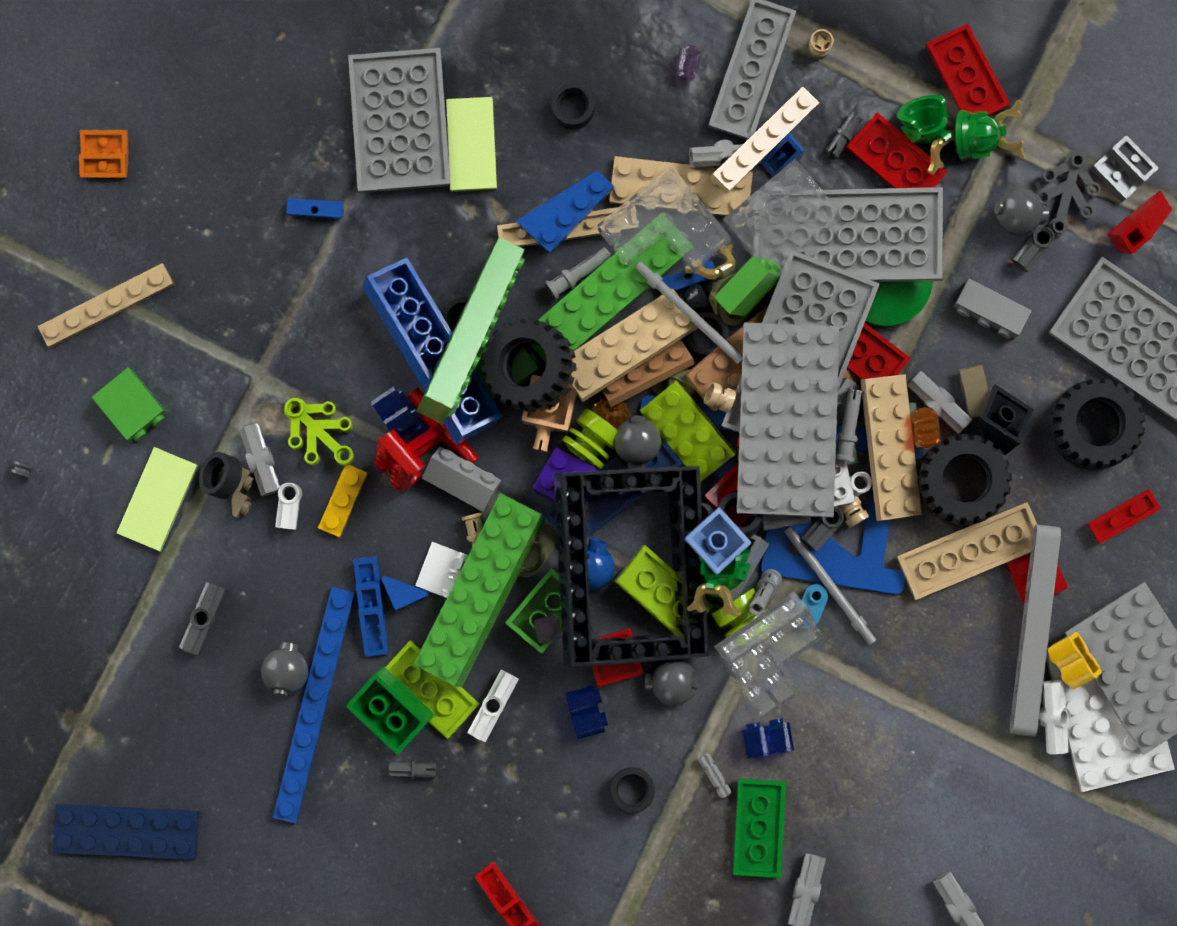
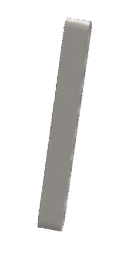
(1035, 630)

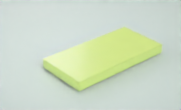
(471, 144)
(157, 499)

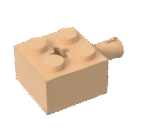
(551, 420)

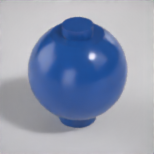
(600, 564)

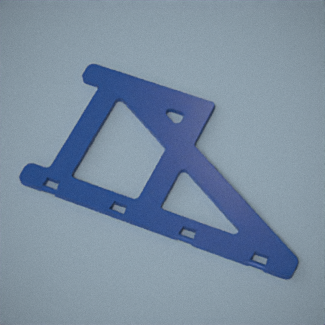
(843, 568)

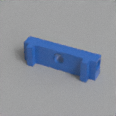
(304, 208)
(678, 281)

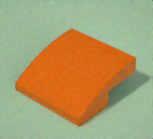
(103, 153)

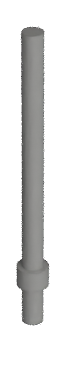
(656, 281)
(857, 622)

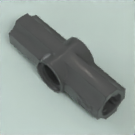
(196, 633)

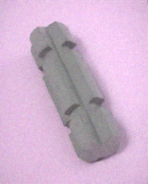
(715, 776)

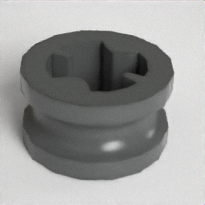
(22, 469)

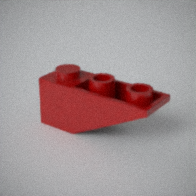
(1140, 225)

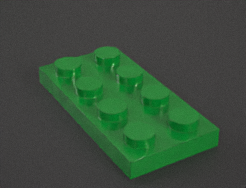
(759, 828)

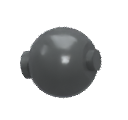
(1020, 211)
(637, 442)
(284, 670)
(673, 682)

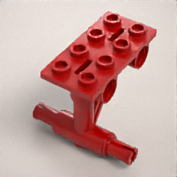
(402, 459)

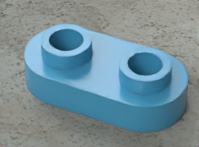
(815, 607)

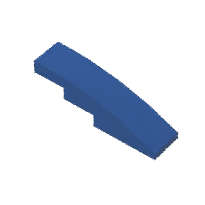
(371, 606)

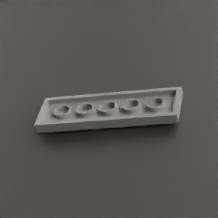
(752, 69)

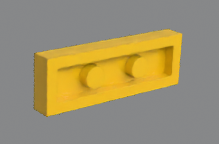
(343, 500)

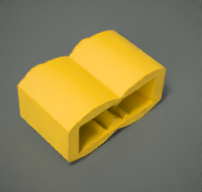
(1074, 660)

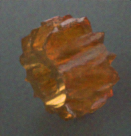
(613, 415)
(925, 427)

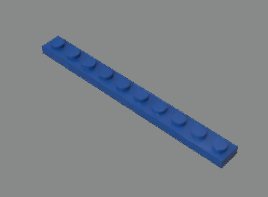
(314, 705)

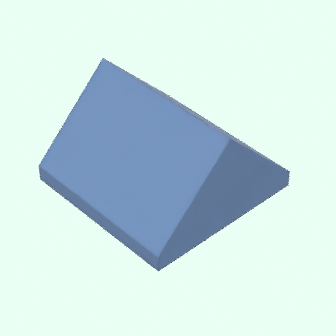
(717, 540)

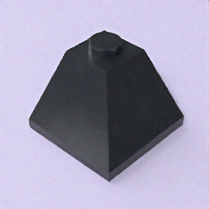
(1004, 419)

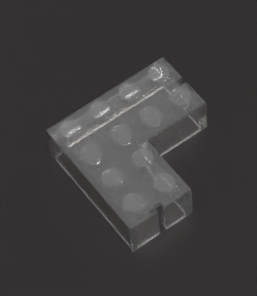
(668, 211)
(762, 648)

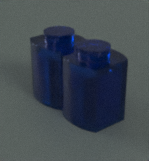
(395, 412)
(585, 711)
(767, 739)

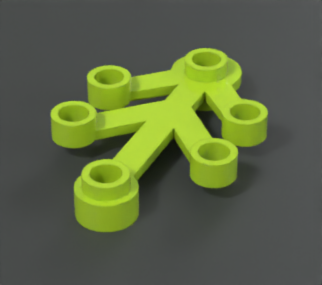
(316, 429)

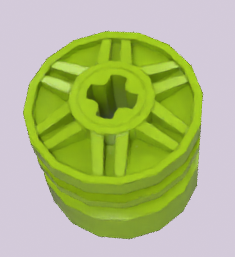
(592, 439)
(742, 603)

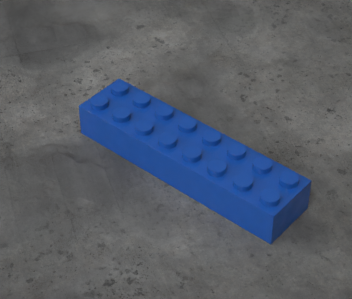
(423, 338)

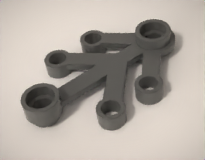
(1069, 189)

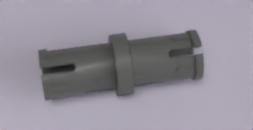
(843, 135)

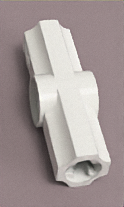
(1055, 717)
(486, 720)

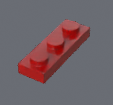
(1123, 516)

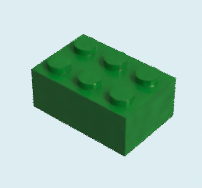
(390, 710)

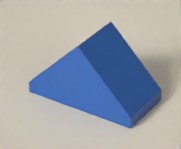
(782, 155)
(402, 594)

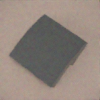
(1124, 168)

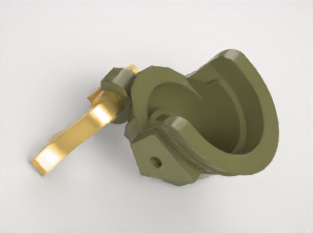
(724, 275)

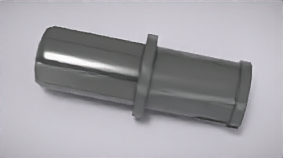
(412, 770)

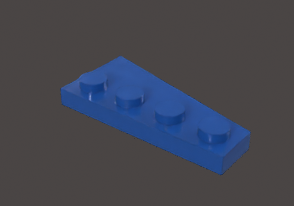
(563, 213)

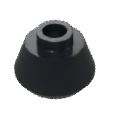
(696, 299)

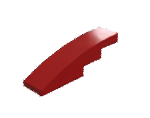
(505, 897)

